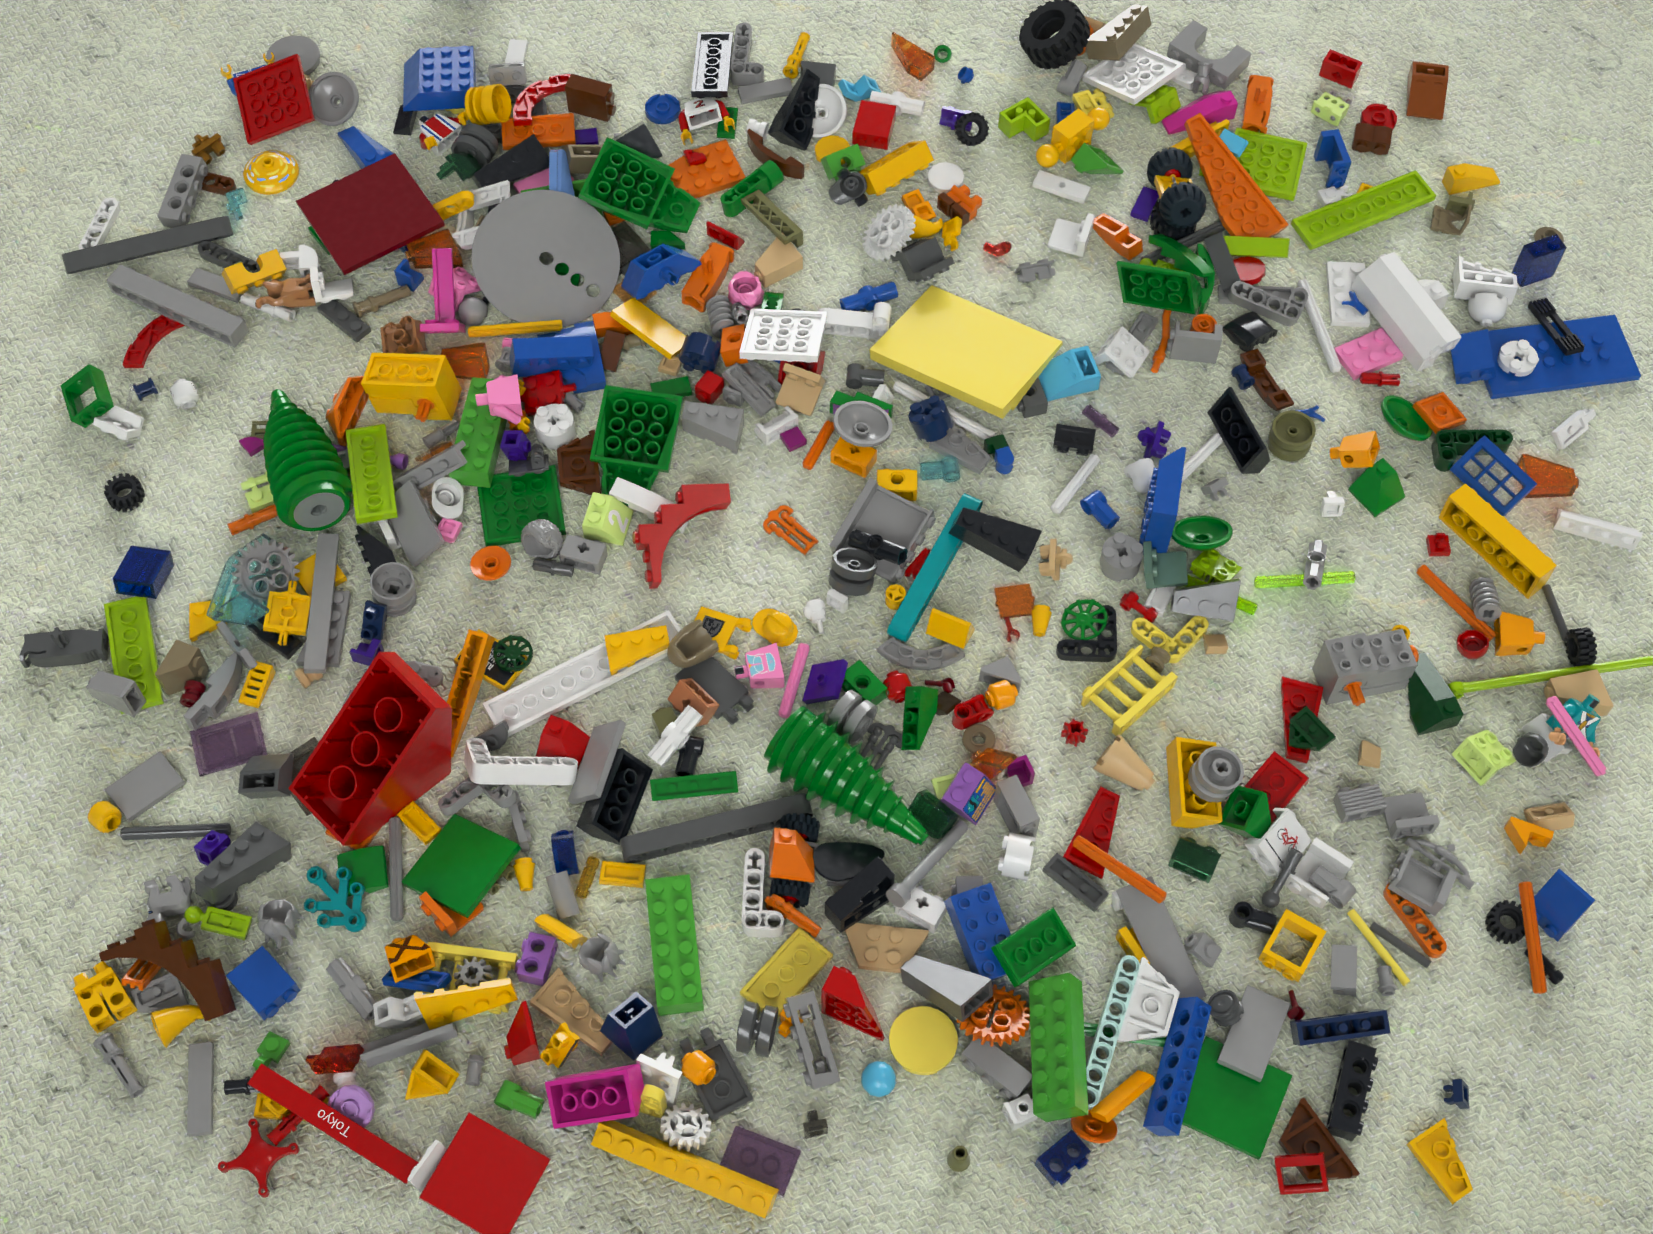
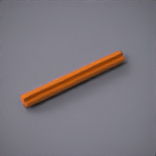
(1454, 601)
(1119, 869)
(1532, 938)

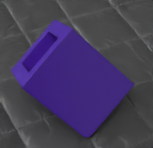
(366, 652)

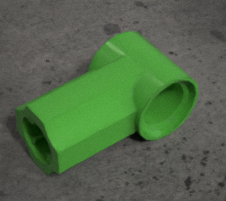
(515, 1098)

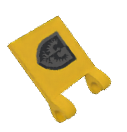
(721, 627)

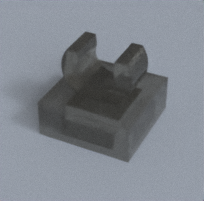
(814, 1126)

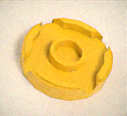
(830, 145)

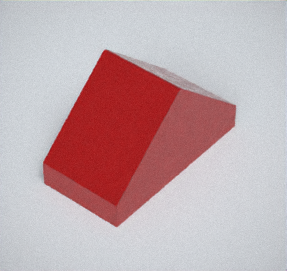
(378, 752)

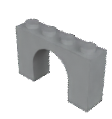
(1223, 71)

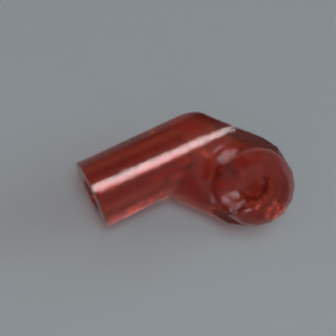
(998, 249)

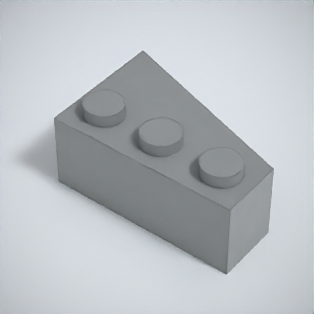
(714, 423)

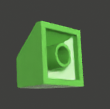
(1094, 161)

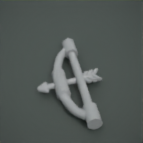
(1438, 863)

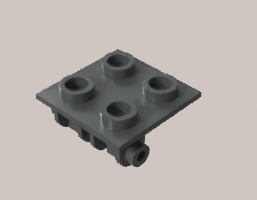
(536, 463)

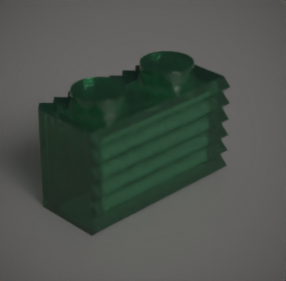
(932, 814)
(1194, 859)

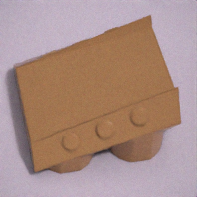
(403, 337)

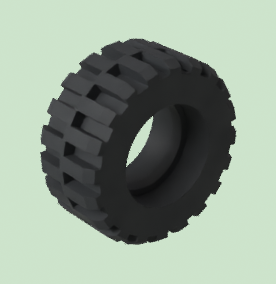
(1062, 47)

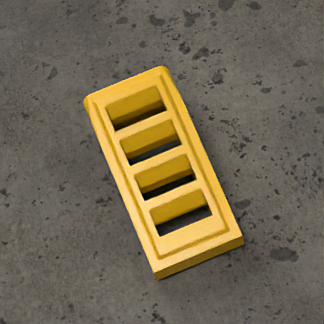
(267, 676)

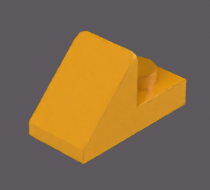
(1522, 832)

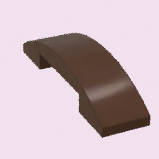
(789, 167)
(1264, 382)

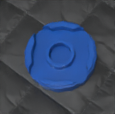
(662, 109)

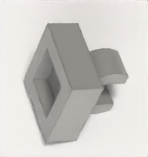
(1214, 487)

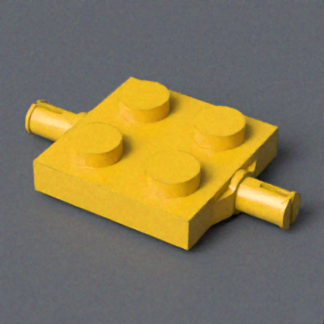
(287, 613)

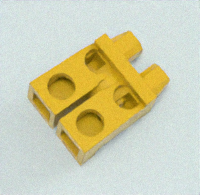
(101, 988)

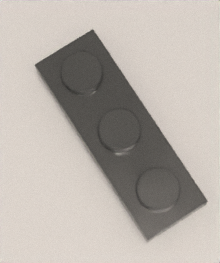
(344, 320)
(1075, 882)

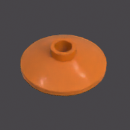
(487, 557)
(1094, 1129)

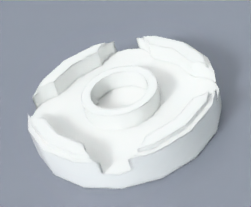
(945, 176)

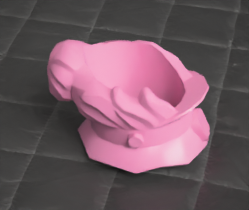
(746, 290)

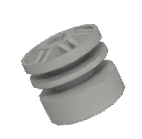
(390, 580)

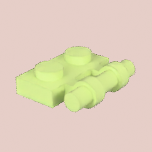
(258, 497)

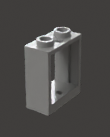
(1016, 807)

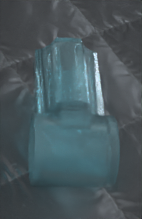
(945, 469)

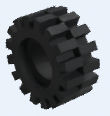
(982, 132)
(120, 484)
(1581, 646)
(1498, 929)

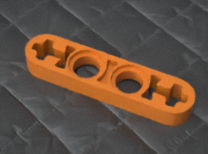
(1417, 918)

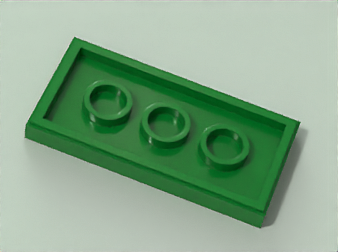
(1033, 947)

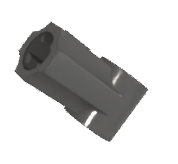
(859, 376)

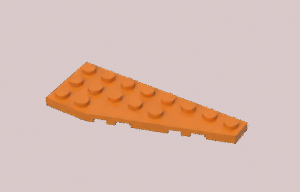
(716, 174)
(1237, 197)

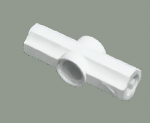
(902, 103)
(675, 735)

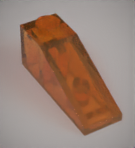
(991, 761)

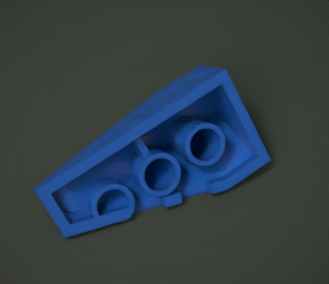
(362, 147)

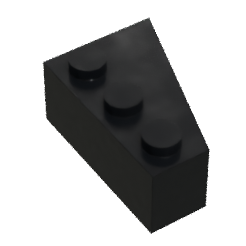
(860, 895)

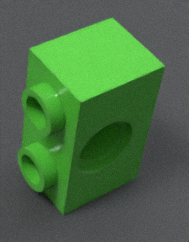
(851, 155)

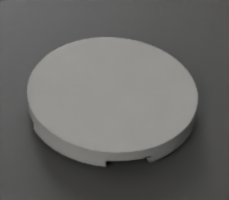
(300, 45)

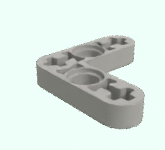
(450, 804)

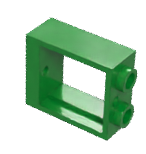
(72, 389)

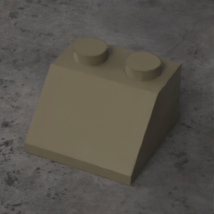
(181, 664)

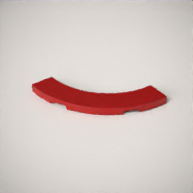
(533, 94)
(147, 339)

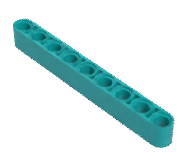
(930, 575)

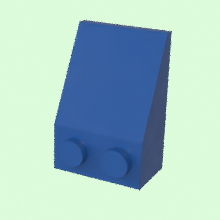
(1560, 905)

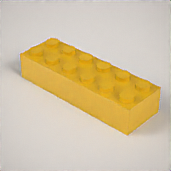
(1497, 541)

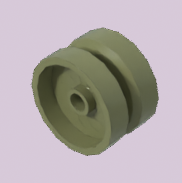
(1291, 435)

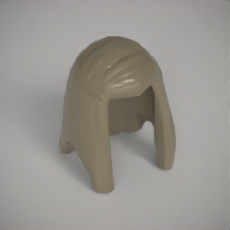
(691, 646)

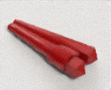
(917, 564)

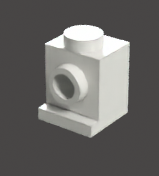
(1016, 1117)

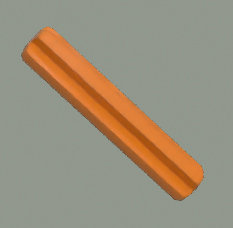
(818, 445)

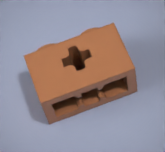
(691, 693)

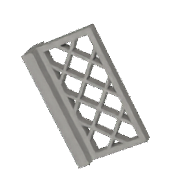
(405, 1043)

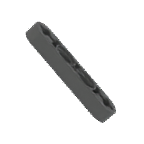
(231, 258)

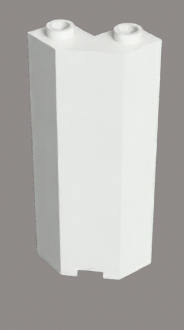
(1405, 311)

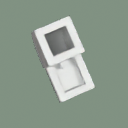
(301, 259)
(397, 1012)

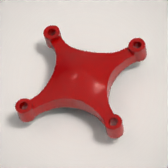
(258, 1158)

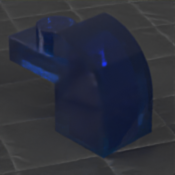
(564, 852)

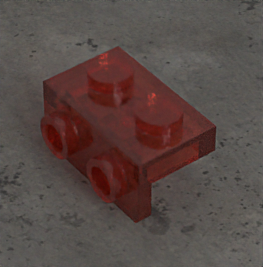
(335, 1059)

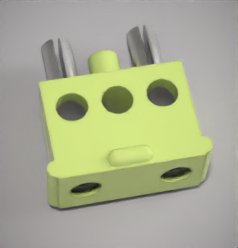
(1331, 108)

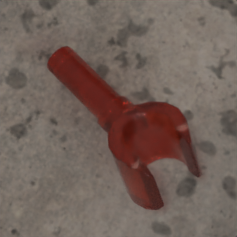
(1011, 631)

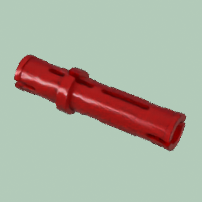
(291, 1121)

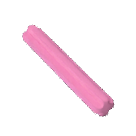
(794, 680)

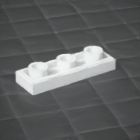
(1061, 186)

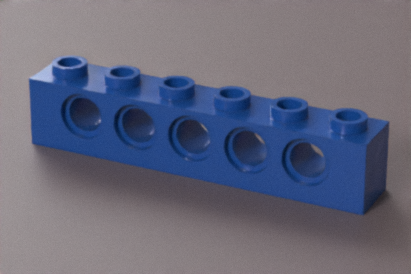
(1177, 1067)

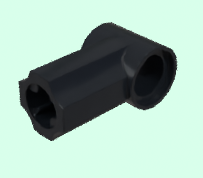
(689, 756)
(1255, 918)

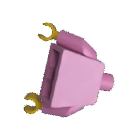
(504, 400)

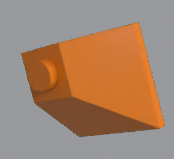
(790, 856)

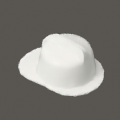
(447, 498)

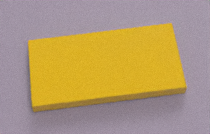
(649, 327)

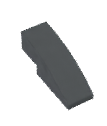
(1222, 260)

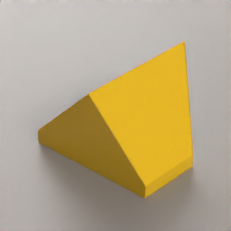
(430, 1077)

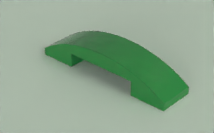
(1208, 281)

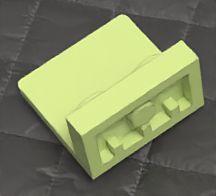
(1483, 756)

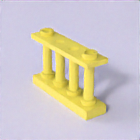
(1135, 709)
(502, 960)

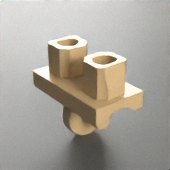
(1057, 558)

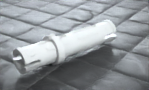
(277, 311)

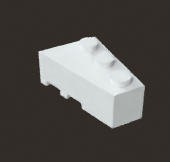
(1474, 279)

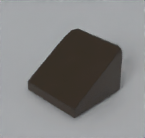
(946, 703)

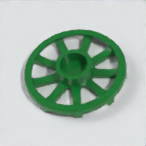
(1084, 619)

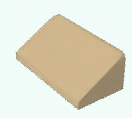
(1551, 816)

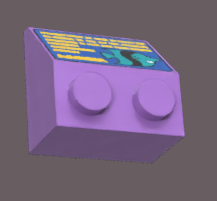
(969, 793)

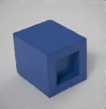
(408, 276)

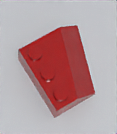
(847, 1002)

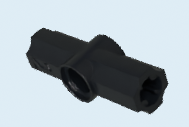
(878, 547)

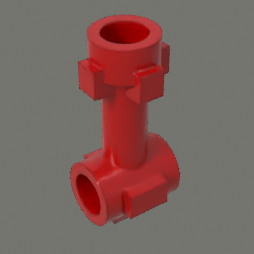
(1130, 601)

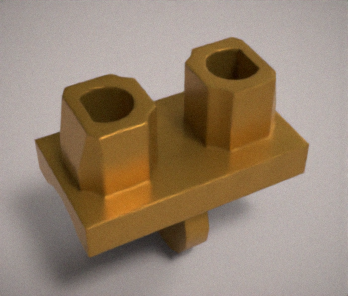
(206, 145)

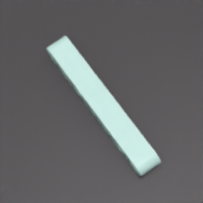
(1114, 1022)

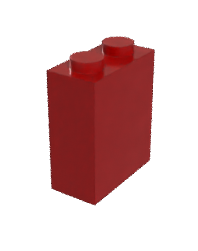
(874, 125)

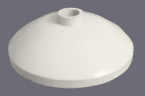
(834, 105)

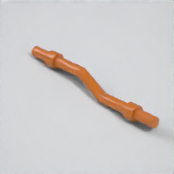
(1160, 355)

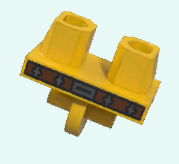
(560, 1046)

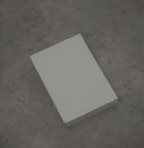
(144, 786)

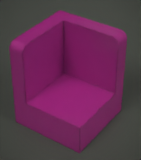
(1023, 769)

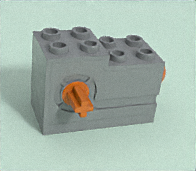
(1364, 666)

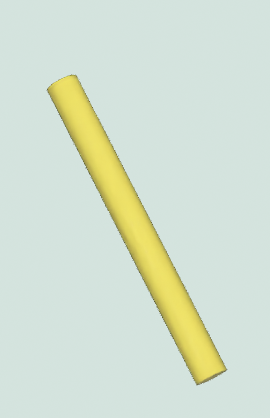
(1379, 948)

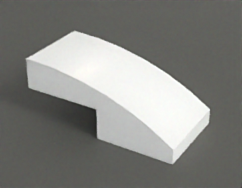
(1184, 78)

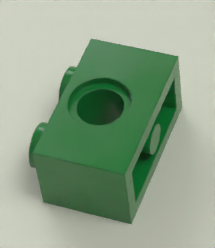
(858, 675)

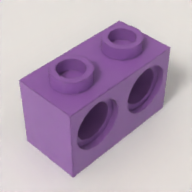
(541, 959)

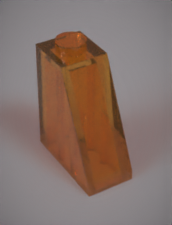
(420, 250)
(468, 360)
(1551, 478)

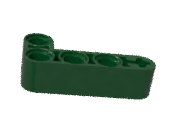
(1457, 442)

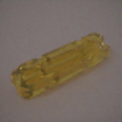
(587, 877)

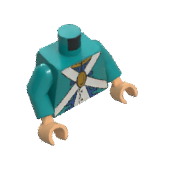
(1584, 718)

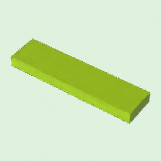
(1258, 246)

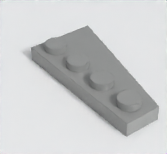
(337, 631)

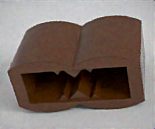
(1371, 138)

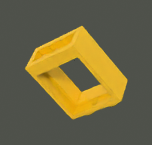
(1300, 927)

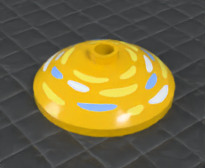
(271, 172)

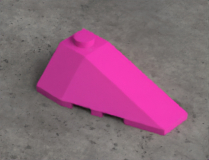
(1213, 107)

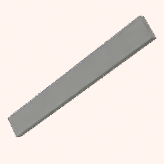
(321, 603)

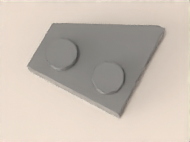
(160, 994)

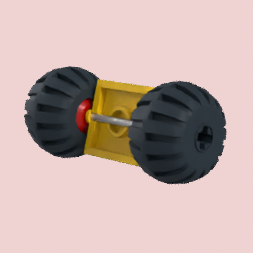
(1180, 199)

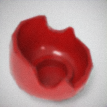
(1472, 644)

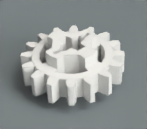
(688, 1127)

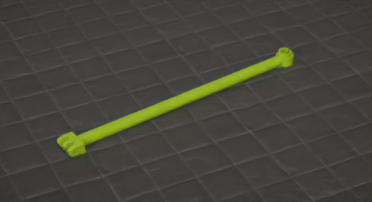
(1459, 688)

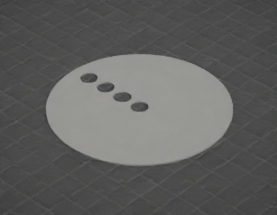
(539, 222)

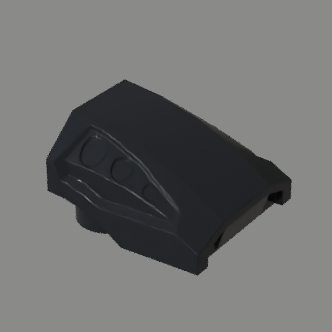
(1249, 331)

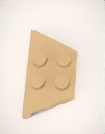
(884, 946)

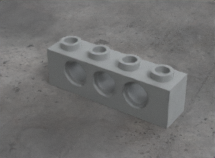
(183, 191)

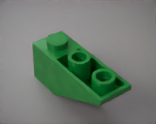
(918, 715)

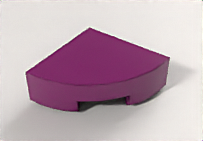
(252, 445)

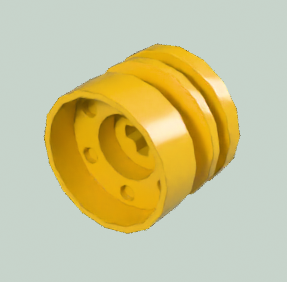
(488, 104)

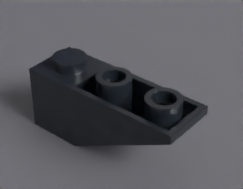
(374, 551)

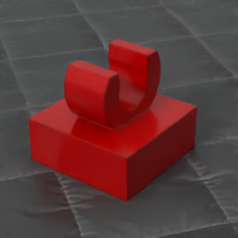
(1438, 545)

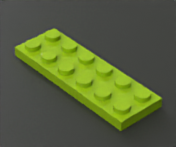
(371, 474)
(134, 646)

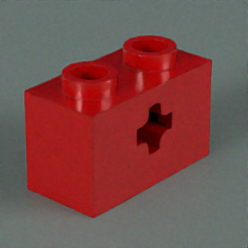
(1340, 68)

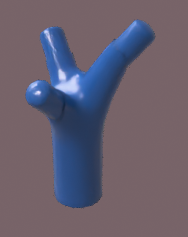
(1355, 303)
(1311, 413)

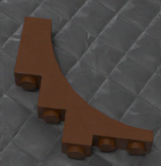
(201, 977)

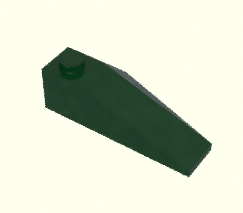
(1431, 699)

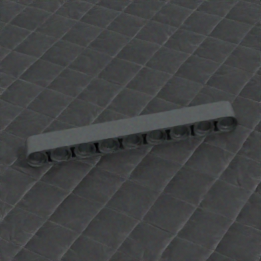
(147, 244)
(711, 829)

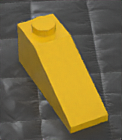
(1468, 177)

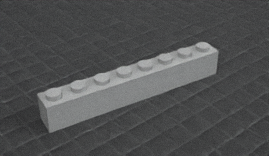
(177, 305)

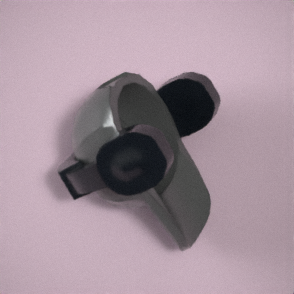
(849, 187)

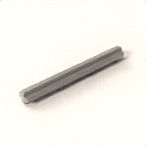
(395, 868)

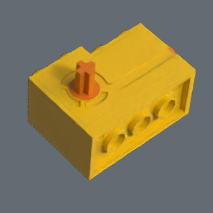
(412, 385)

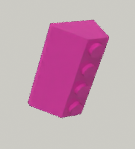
(595, 1096)

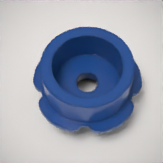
(965, 75)

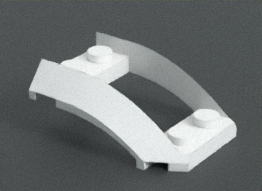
(483, 197)

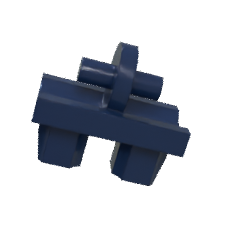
(373, 620)

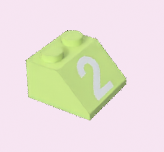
(606, 519)

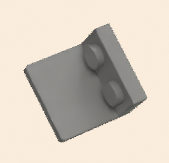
(1409, 816)

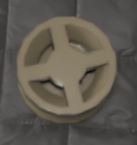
(1158, 658)

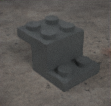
(923, 259)

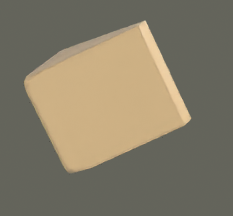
(1215, 644)
(1369, 754)

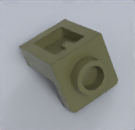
(1459, 204)

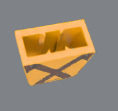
(408, 957)

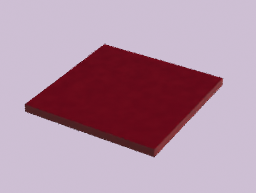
(370, 213)

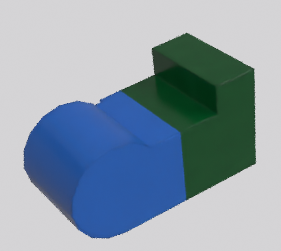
(1001, 453)

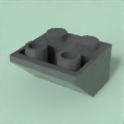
(267, 776)

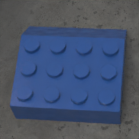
(438, 78)
(1163, 501)

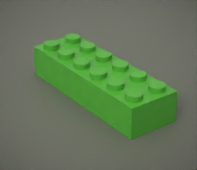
(482, 439)
(674, 945)
(1058, 1048)

